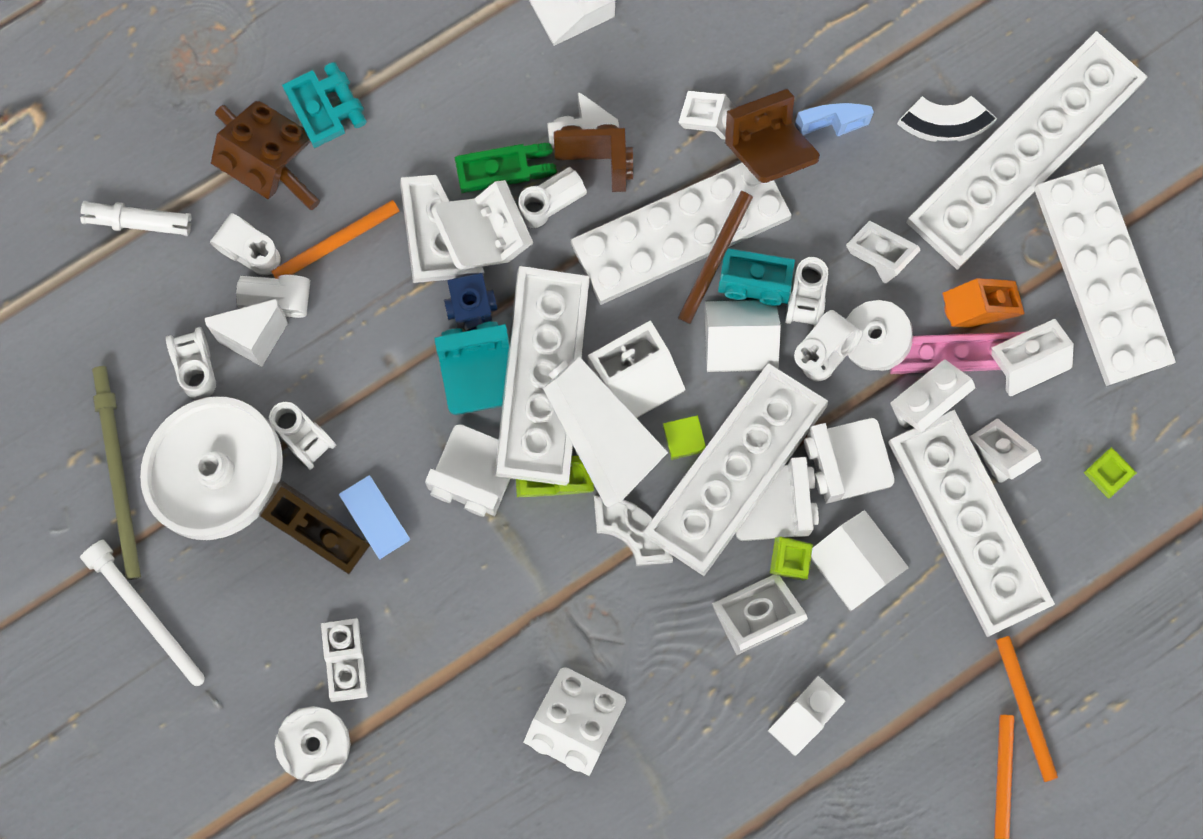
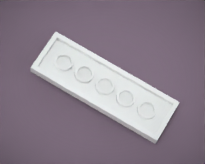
(674, 232)
(1104, 275)
(544, 332)
(735, 469)
(971, 523)

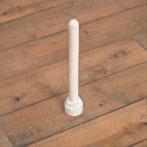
(101, 560)

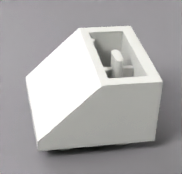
(638, 369)

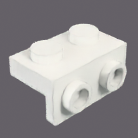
(932, 396)

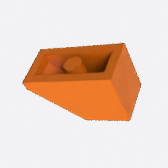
(982, 302)

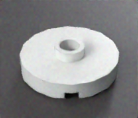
(894, 341)
(293, 740)

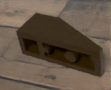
(313, 527)

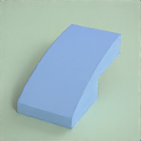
(842, 116)
(374, 517)

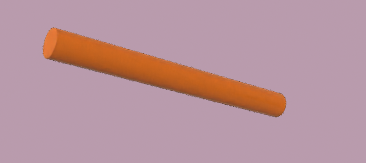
(337, 240)
(1027, 709)
(1004, 777)

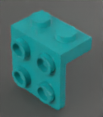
(473, 367)

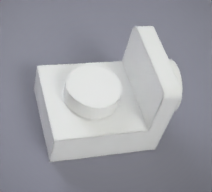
(706, 112)

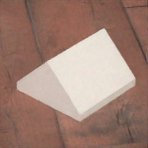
(250, 329)
(741, 335)
(857, 560)
(759, 613)

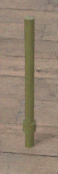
(106, 404)

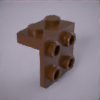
(766, 138)
(600, 143)
(258, 147)

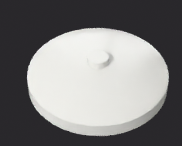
(211, 468)

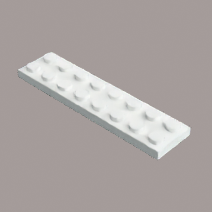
(1026, 150)

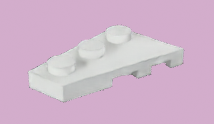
(427, 248)

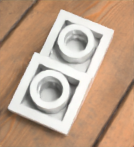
(344, 660)

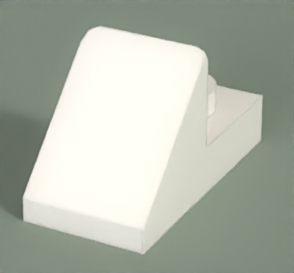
(590, 117)
(882, 249)
(1004, 451)
(806, 716)

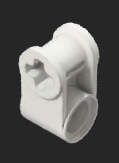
(243, 243)
(807, 299)
(828, 344)
(192, 357)
(305, 438)

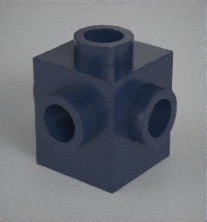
(469, 291)

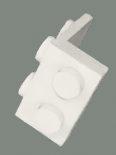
(483, 228)
(849, 459)
(468, 472)
(784, 507)
(575, 720)

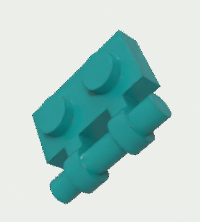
(314, 109)

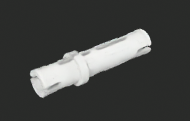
(135, 218)

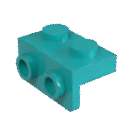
(756, 277)

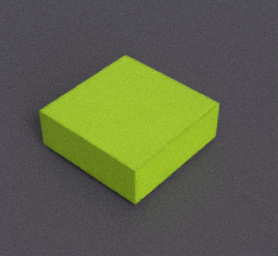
(684, 437)
(1110, 472)
(791, 558)

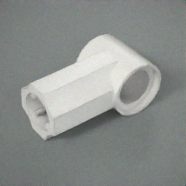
(552, 196)
(288, 290)

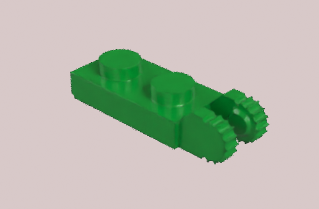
(509, 163)

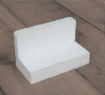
(1034, 356)

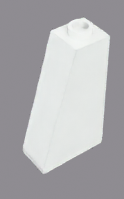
(602, 430)

